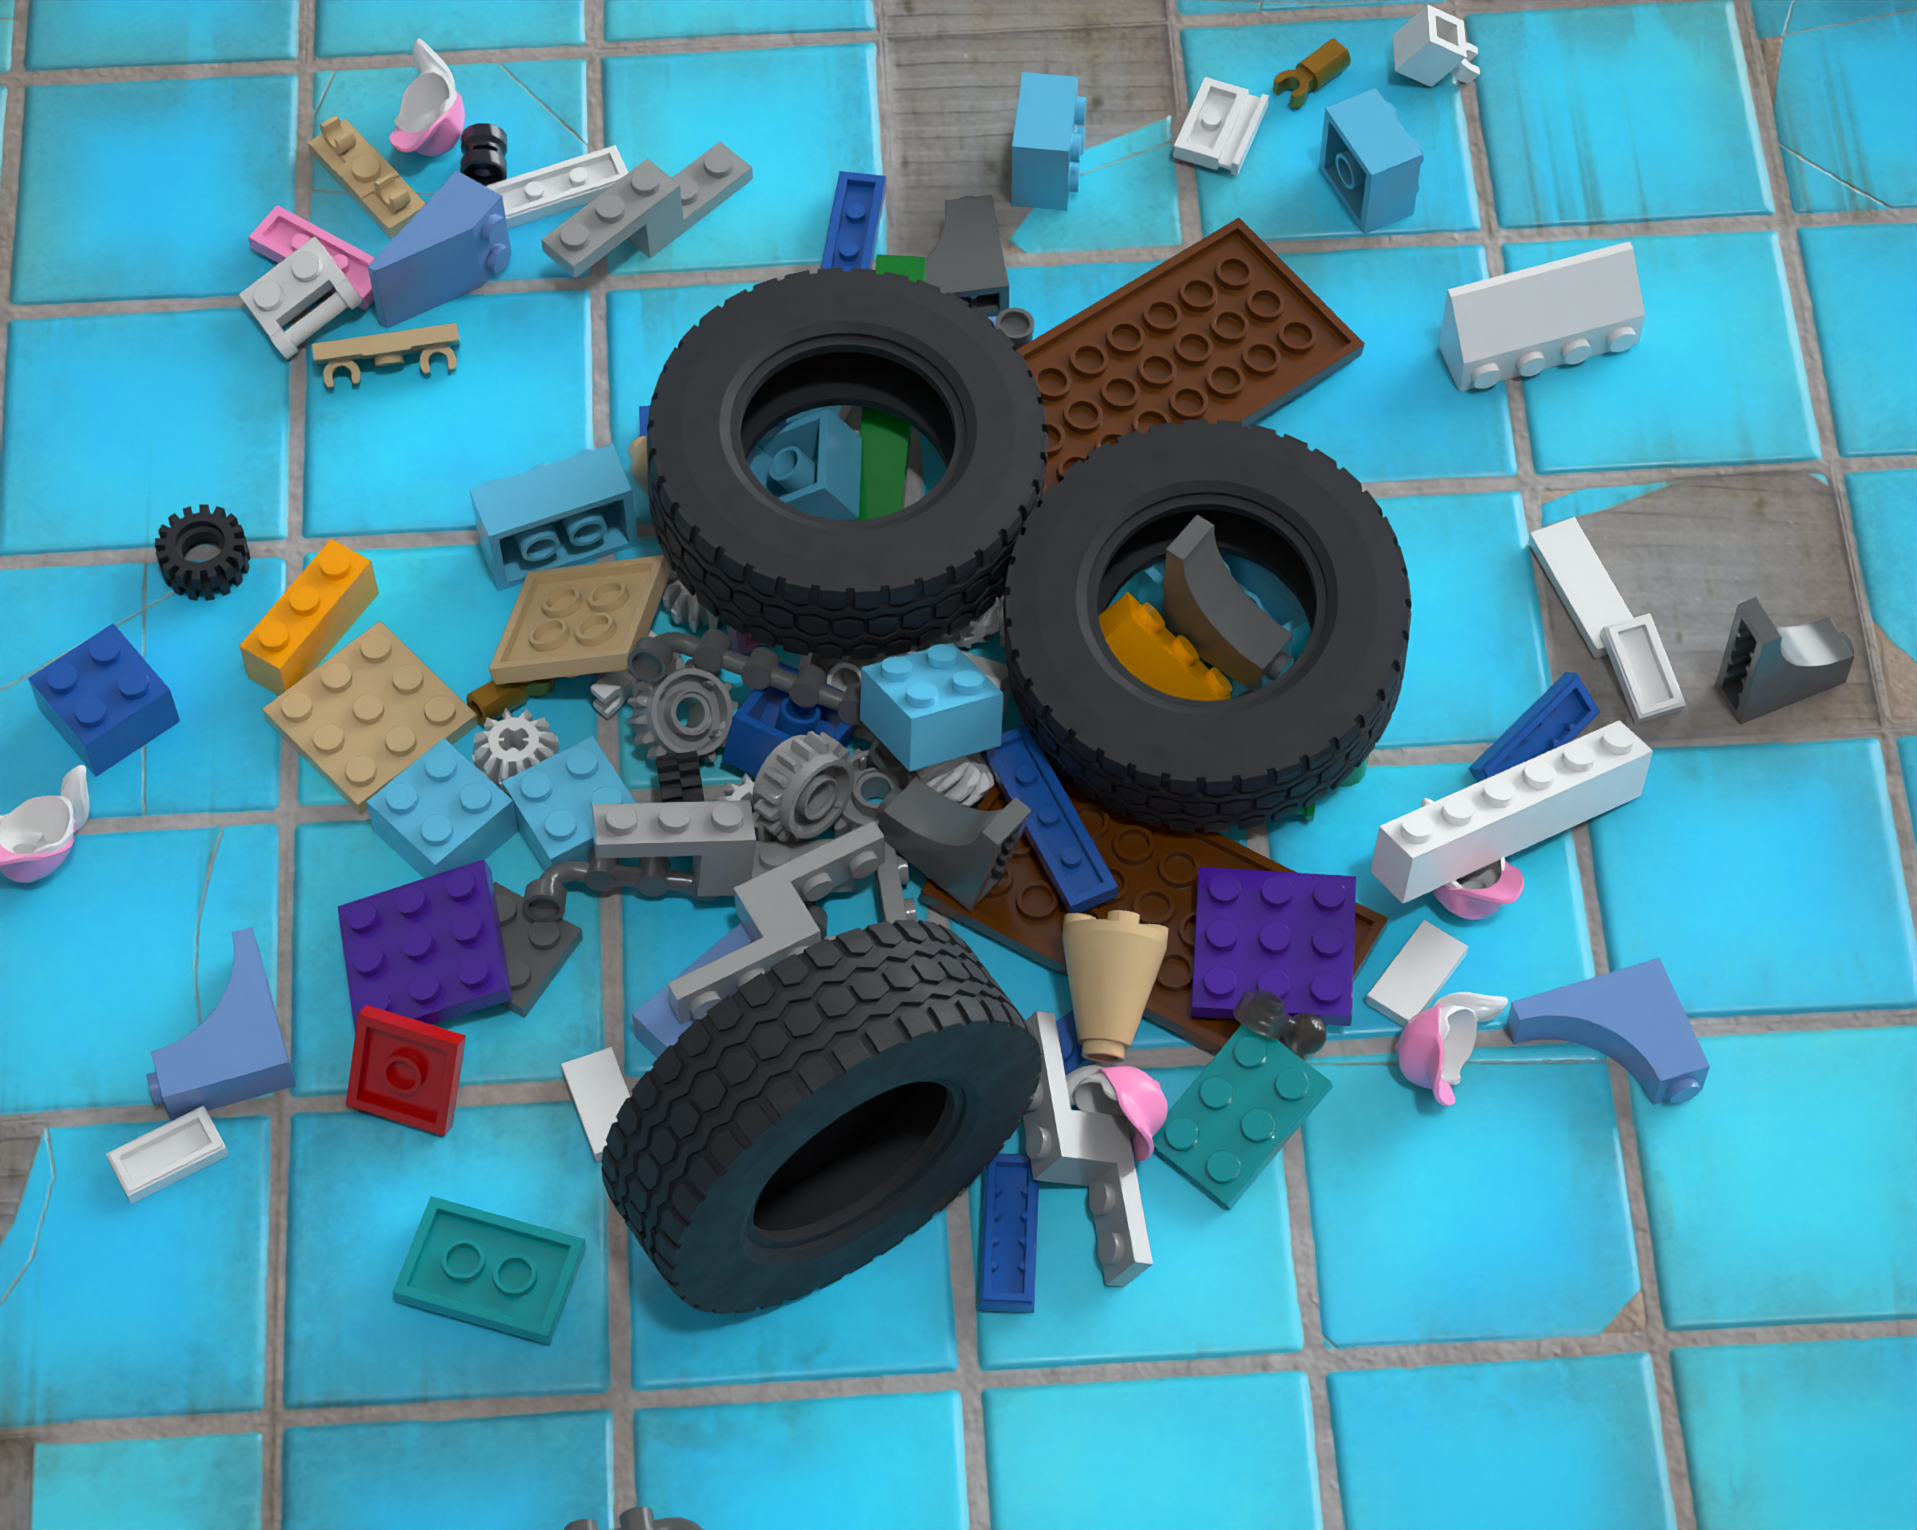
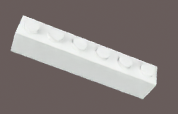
(1510, 811)

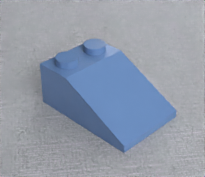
(441, 251)

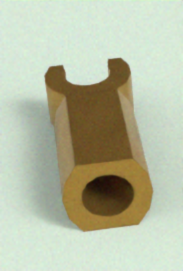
(1313, 72)
(492, 699)

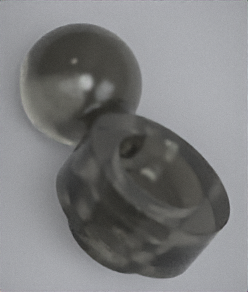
(1266, 1015)

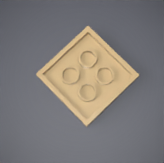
(579, 619)
(368, 714)

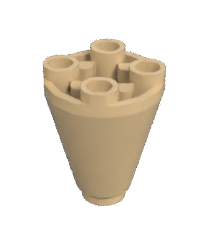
(1110, 978)

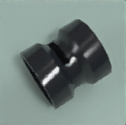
(484, 153)

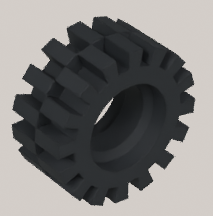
(200, 529)
(680, 777)

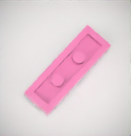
(285, 232)

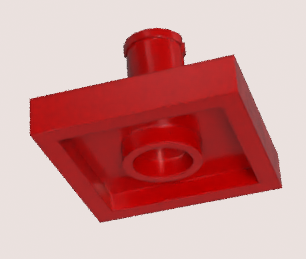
(405, 1070)

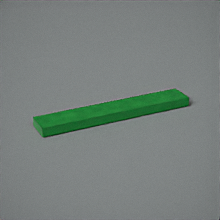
(883, 435)

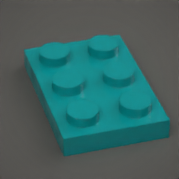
(1239, 1114)
(489, 1270)

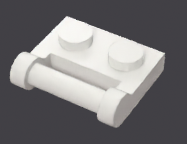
(293, 288)

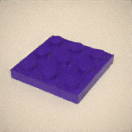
(1275, 936)
(427, 947)

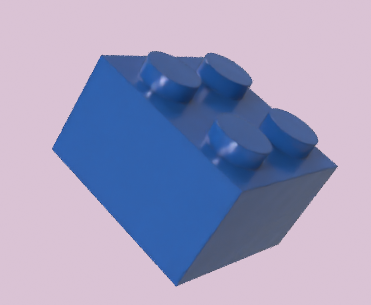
(104, 699)

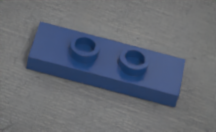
(1545, 726)
(1009, 1235)

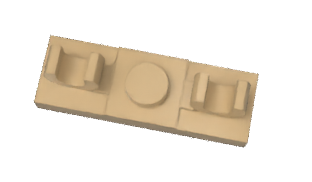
(365, 175)
(386, 350)

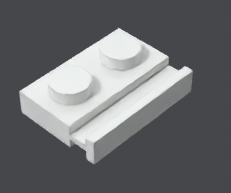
(1220, 126)

